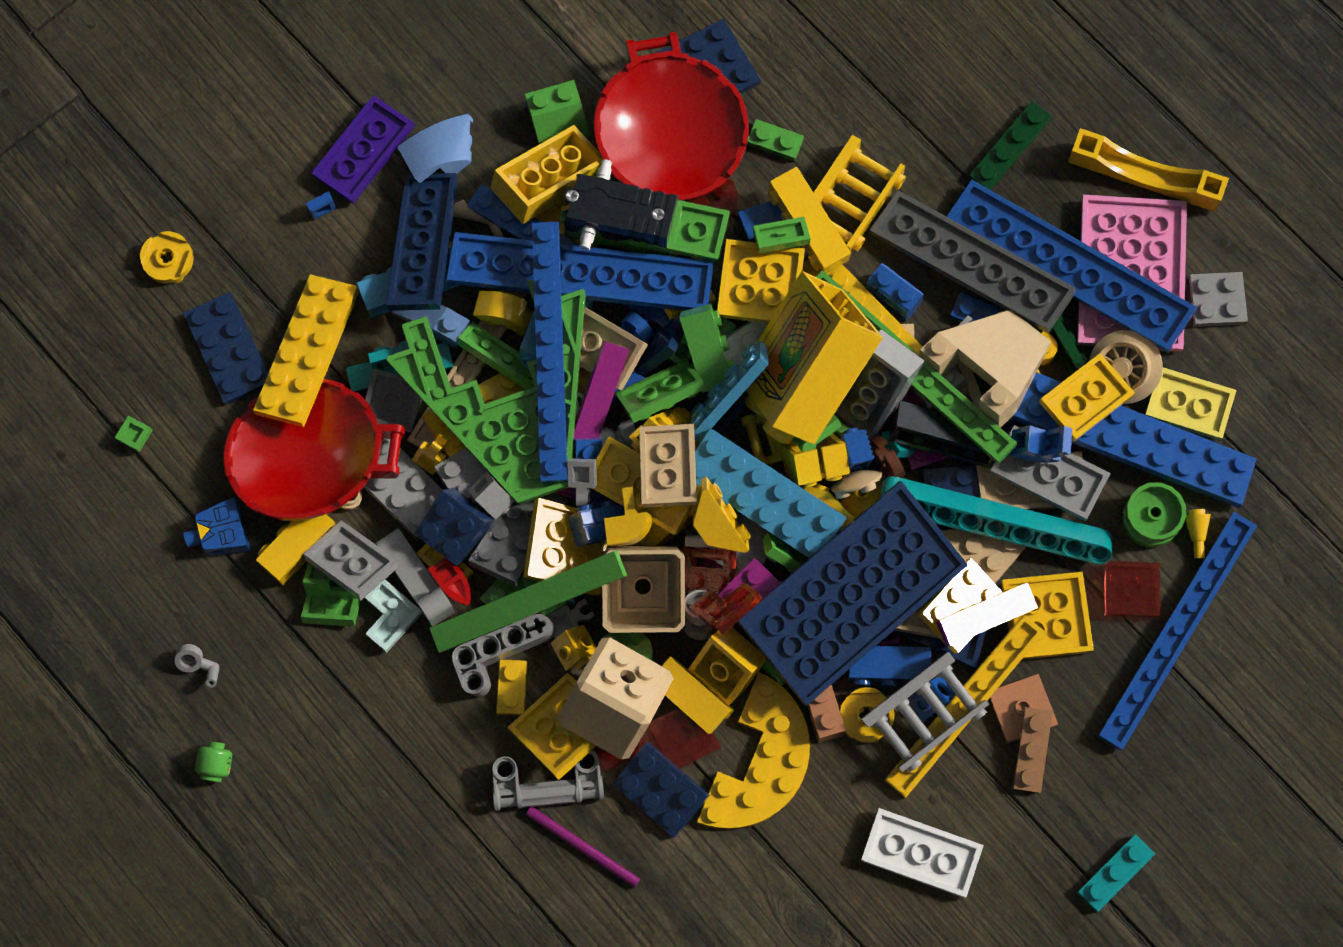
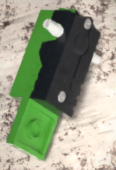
(640, 218)

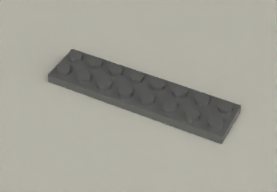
(973, 261)

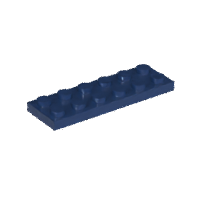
(422, 243)

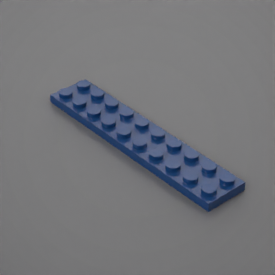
(602, 273)
(1098, 280)
(1153, 447)

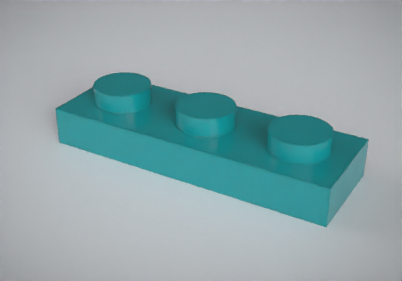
(1115, 873)

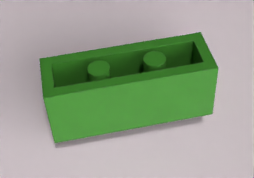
(706, 344)

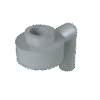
(193, 663)

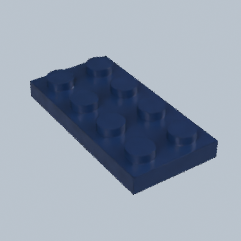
(227, 348)

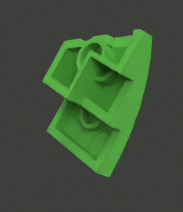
(327, 601)

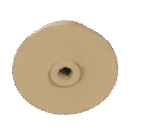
(1133, 359)

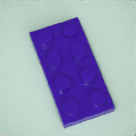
(363, 149)

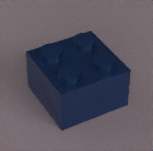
(454, 526)

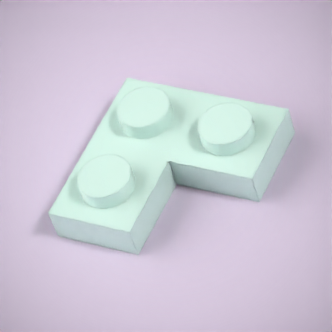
(397, 615)

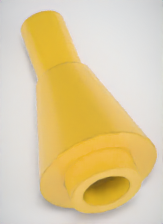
(1197, 525)

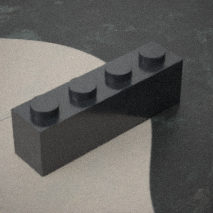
(934, 433)

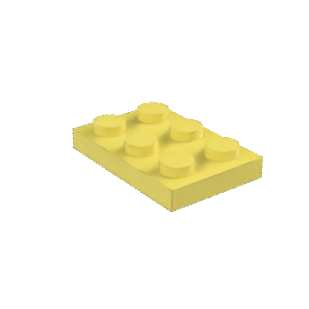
(1191, 404)

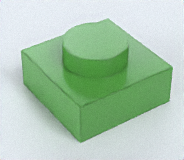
(133, 434)

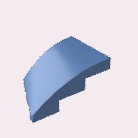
(439, 146)

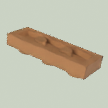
(1032, 749)

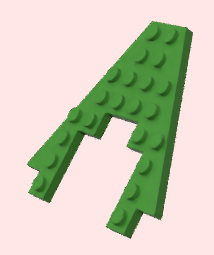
(504, 431)

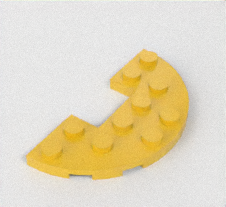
(775, 767)

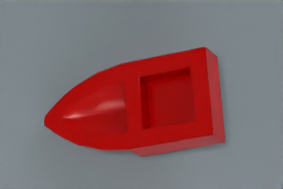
(451, 581)

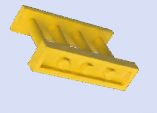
(839, 174)

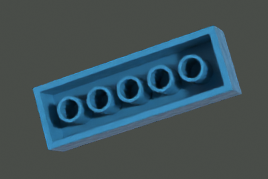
(766, 495)

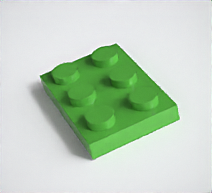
(660, 391)

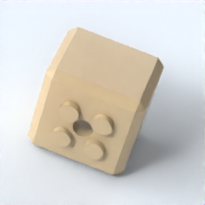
(658, 609)
(615, 698)

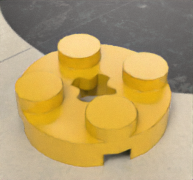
(160, 245)
(854, 705)

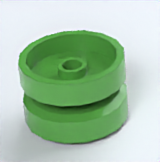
(1139, 512)

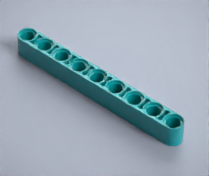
(1009, 522)

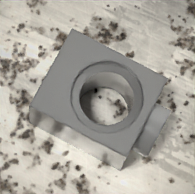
(491, 495)

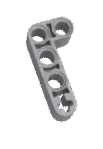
(416, 578)
(504, 649)

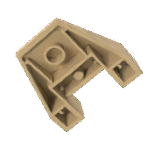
(1000, 351)

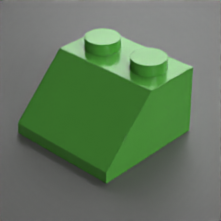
(556, 110)

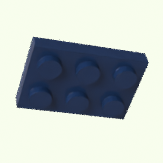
(661, 789)

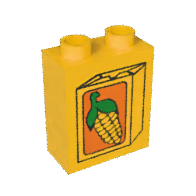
(814, 357)

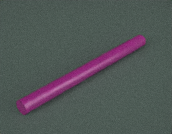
(583, 847)

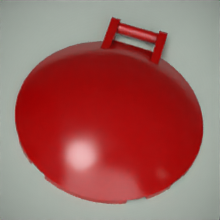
(671, 122)
(311, 468)

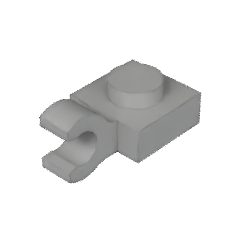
(582, 476)

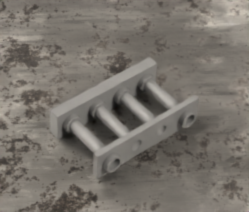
(921, 685)

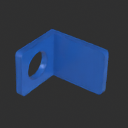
(920, 705)

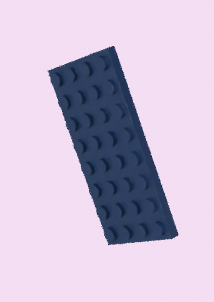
(852, 593)

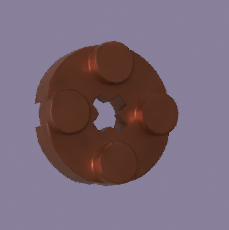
(887, 460)

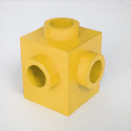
(574, 648)

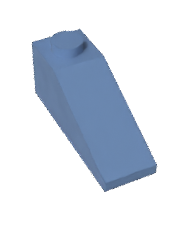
(444, 323)

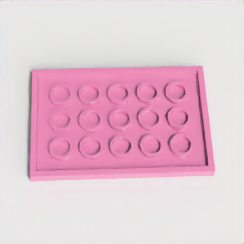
(1142, 237)

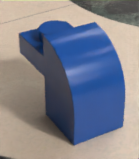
(1042, 445)

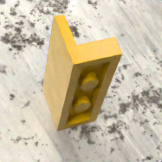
(695, 698)

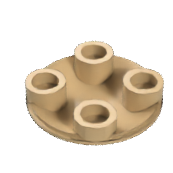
(862, 480)

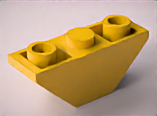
(717, 520)

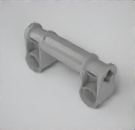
(546, 792)

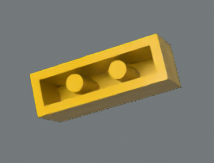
(285, 553)

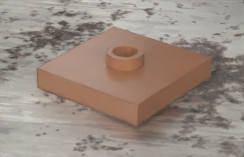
(1010, 701)

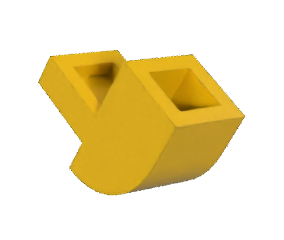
(503, 310)
(633, 525)

